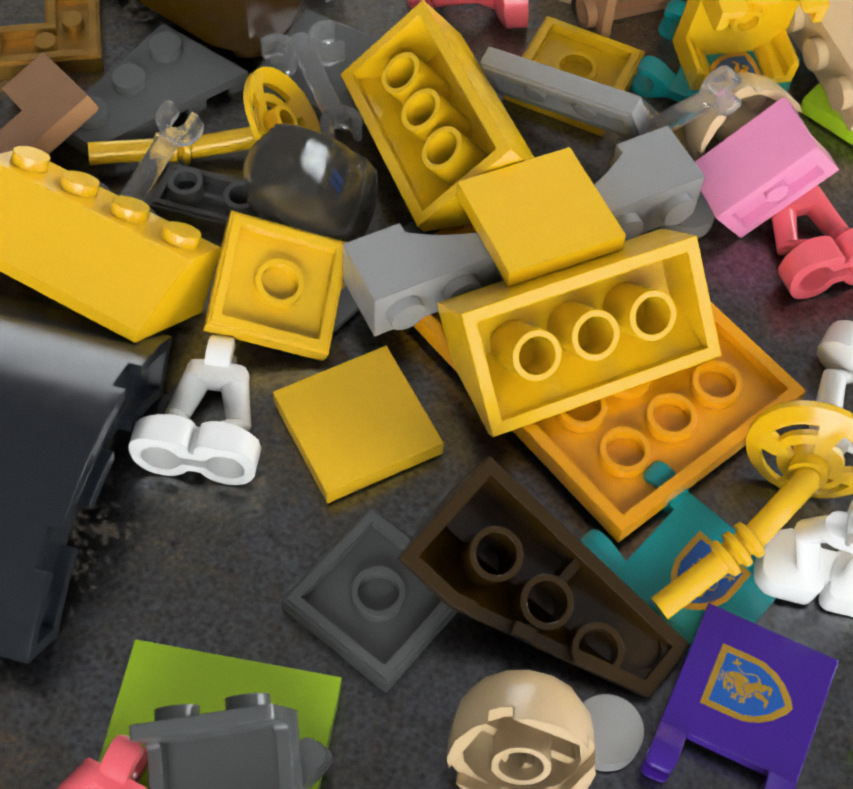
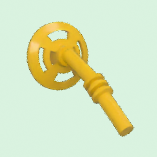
(261, 121)
(809, 471)

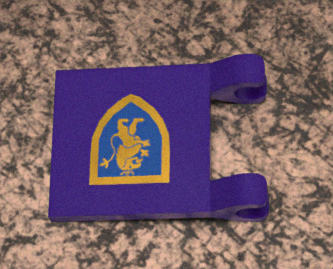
(744, 699)

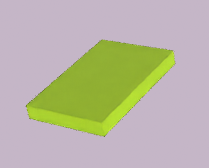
(175, 676)

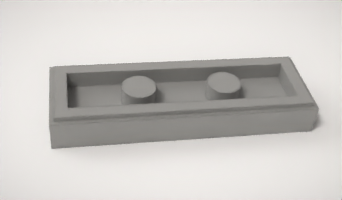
(565, 93)

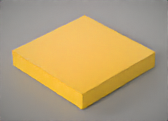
(583, 55)
(540, 216)
(276, 286)
(357, 423)

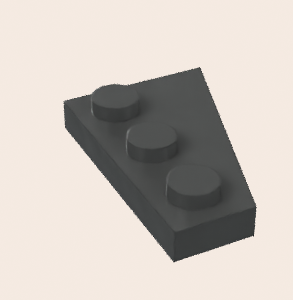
(155, 71)

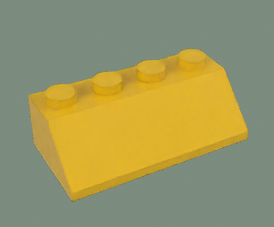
(432, 115)
(99, 248)
(582, 330)

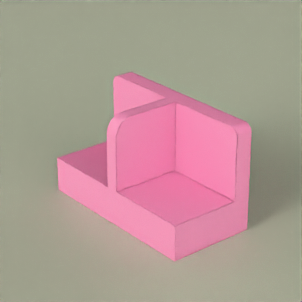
(763, 168)

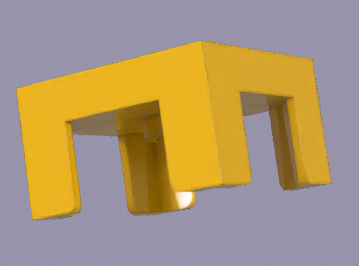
(741, 26)

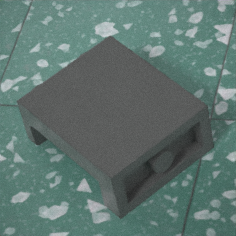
(235, 748)

